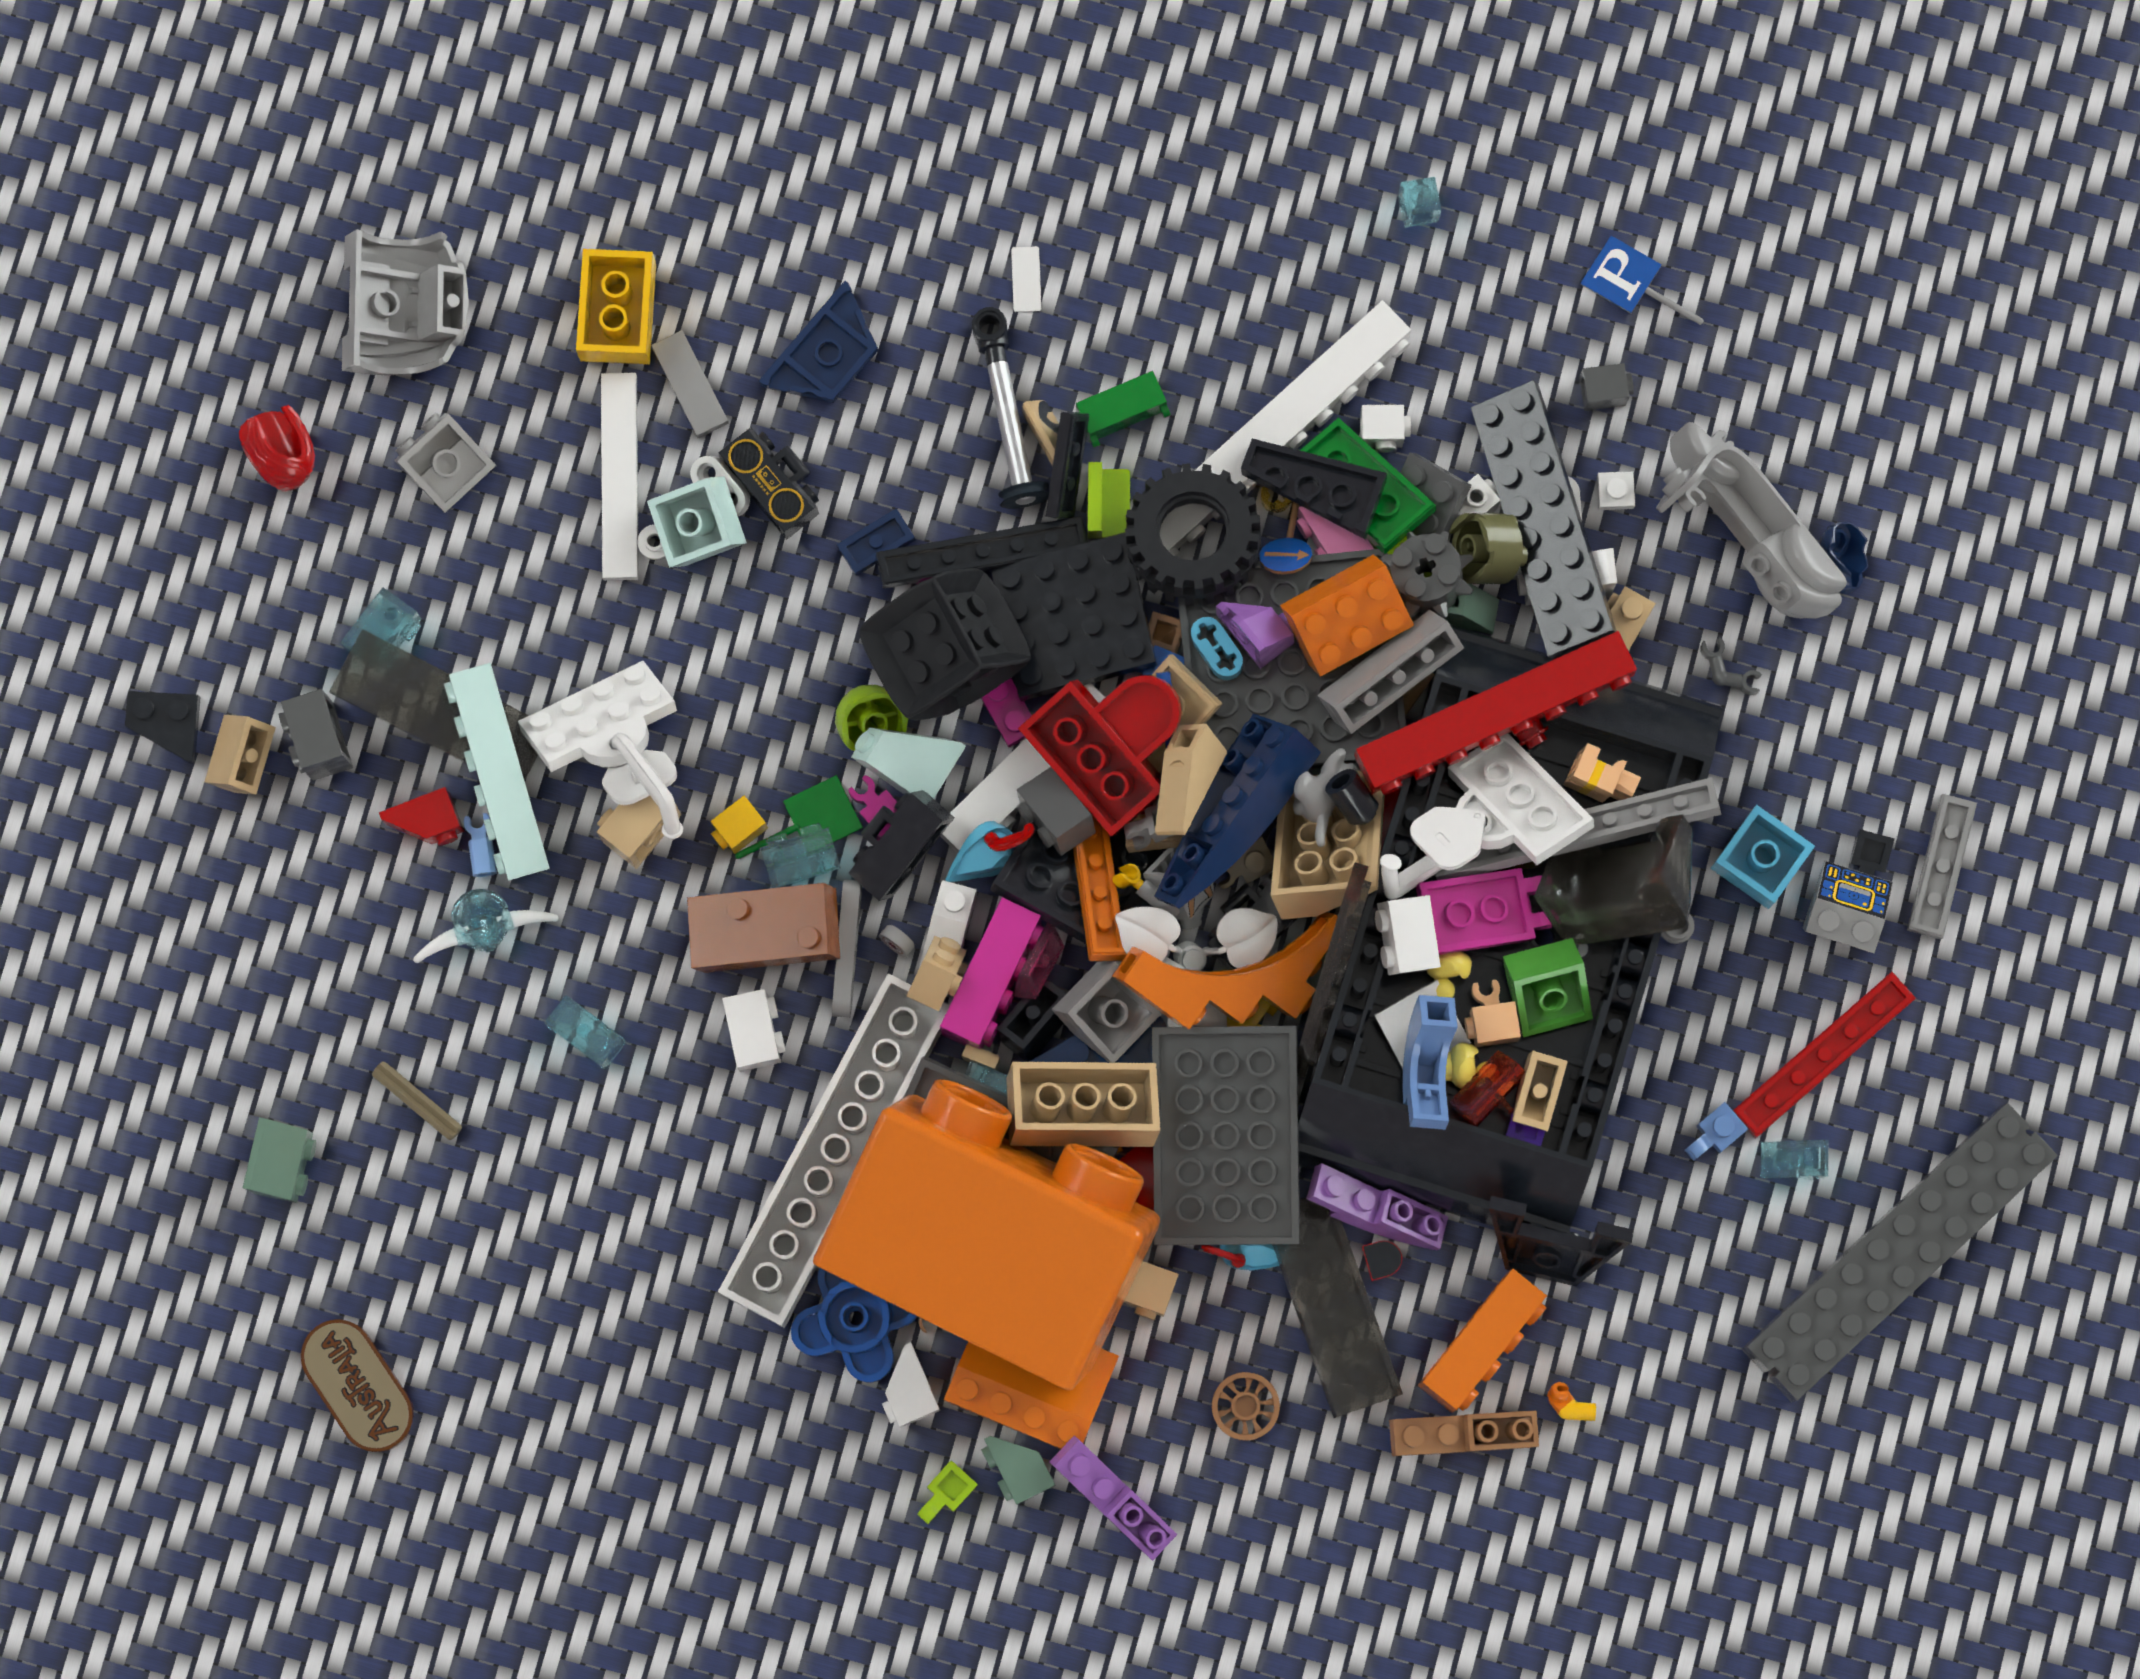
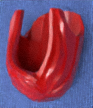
(279, 448)

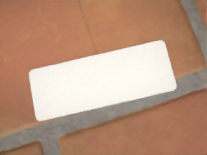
(1026, 279)

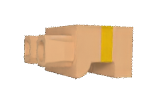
(1600, 779)

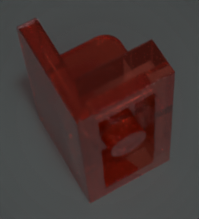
(1488, 1089)

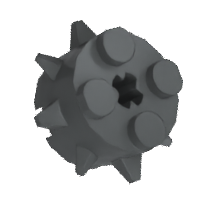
(1434, 555)

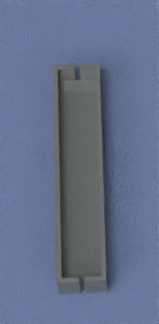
(1899, 1252)

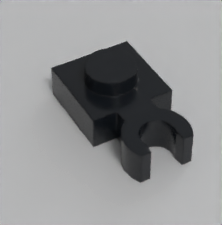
(1871, 852)

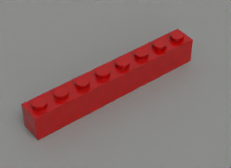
(1496, 712)

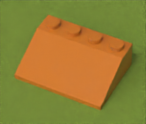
(1026, 1401)

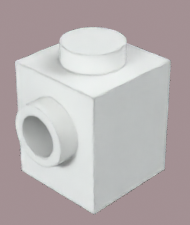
(1384, 426)
(1481, 497)

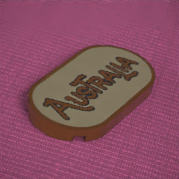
(357, 1385)

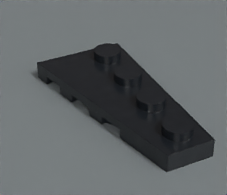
(1323, 485)

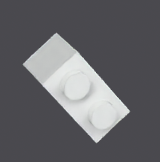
(1407, 935)
(753, 1030)

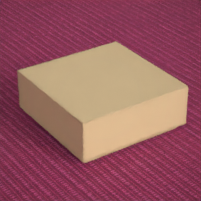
(981, 1056)

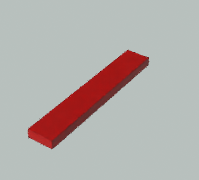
(1824, 1054)

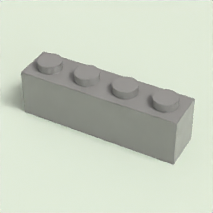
(1390, 671)

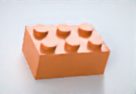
(1347, 615)

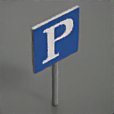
(1624, 276)

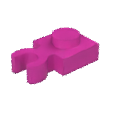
(873, 802)

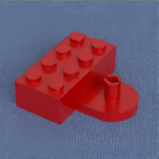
(1106, 744)

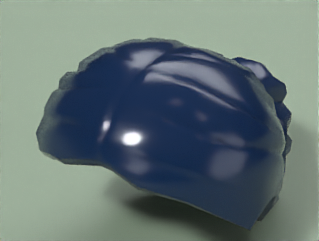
(1845, 547)

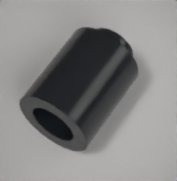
(1352, 797)

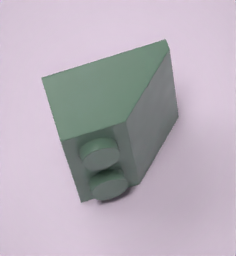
(279, 1161)

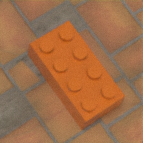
(1482, 1340)

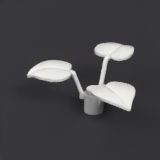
(1243, 932)

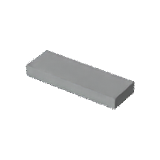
(689, 384)

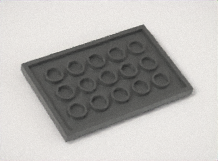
(1227, 1135)

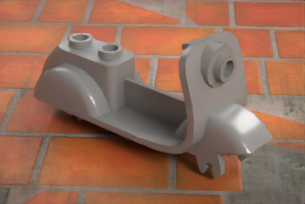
(1780, 550)

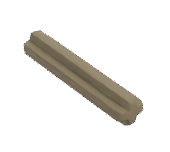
(416, 1100)

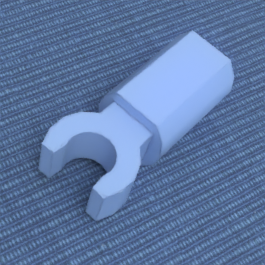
(480, 849)

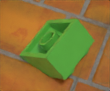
(1548, 987)

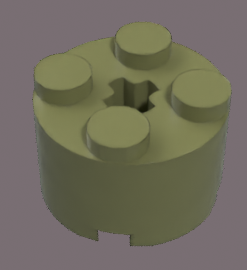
(1494, 544)

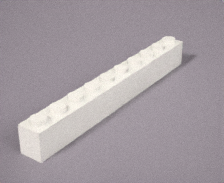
(1298, 409)

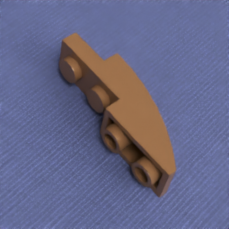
(1464, 1433)

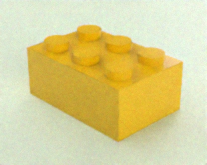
(616, 306)

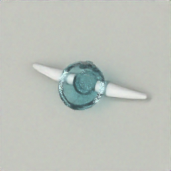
(481, 922)

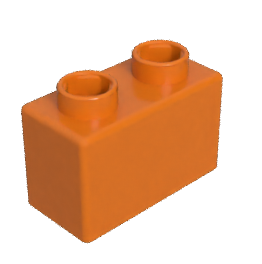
(989, 1233)

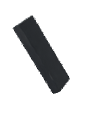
(1067, 465)

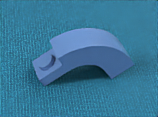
(1425, 1061)

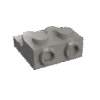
(443, 461)

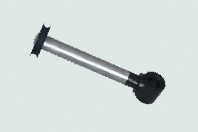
(1023, 490)

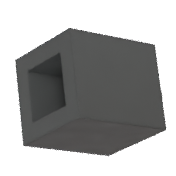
(1605, 386)

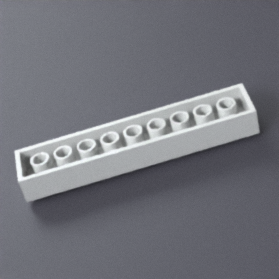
(871, 1076)

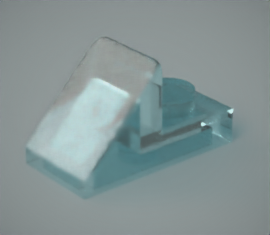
(1794, 1159)

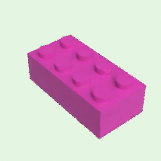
(991, 975)

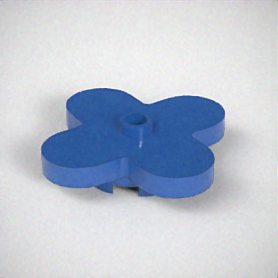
(829, 1328)

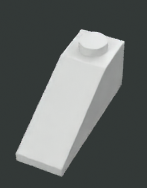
(951, 914)

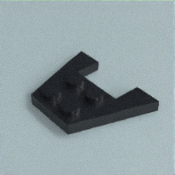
(1551, 1253)

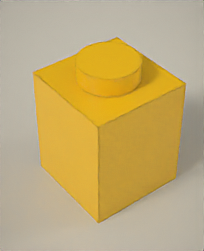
(738, 825)

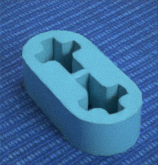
(1223, 644)

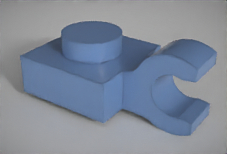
(1718, 1130)

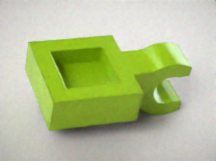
(949, 1489)

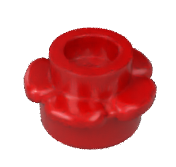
(1533, 736)

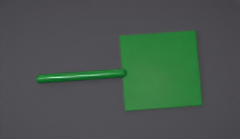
(820, 804)

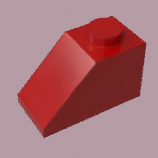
(426, 818)

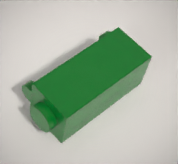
(1123, 406)

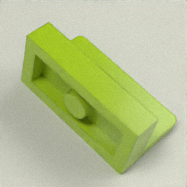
(1107, 500)

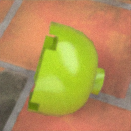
(866, 708)

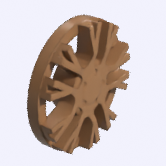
(1245, 1406)

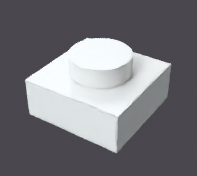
(1615, 490)

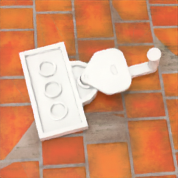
(611, 731)
(1507, 794)

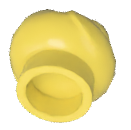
(1452, 965)
(1461, 1064)

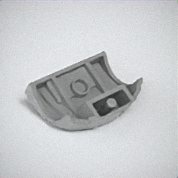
(402, 304)

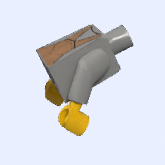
(1187, 914)

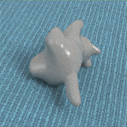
(1312, 798)

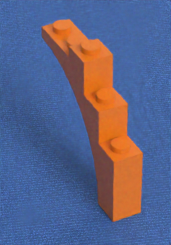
(1234, 992)

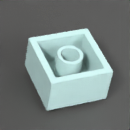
(696, 521)

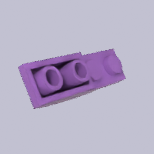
(1376, 1211)
(1113, 1498)

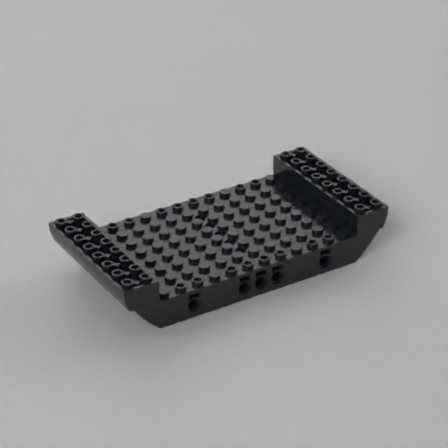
(1355, 1097)

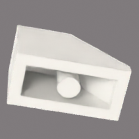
(909, 1391)

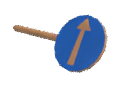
(1286, 554)

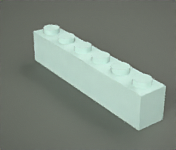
(498, 771)

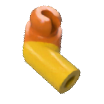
(1566, 1405)

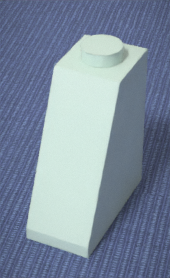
(908, 759)

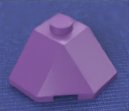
(1257, 630)

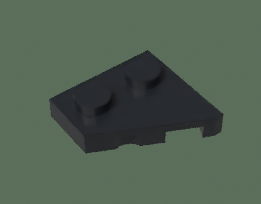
(165, 720)

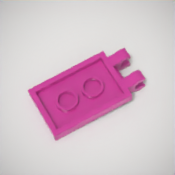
(1483, 910)

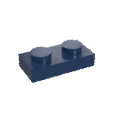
(881, 535)

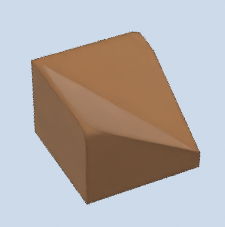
(1165, 632)

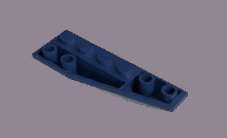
(1238, 806)

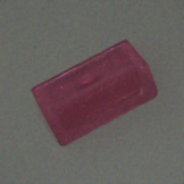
(1039, 963)

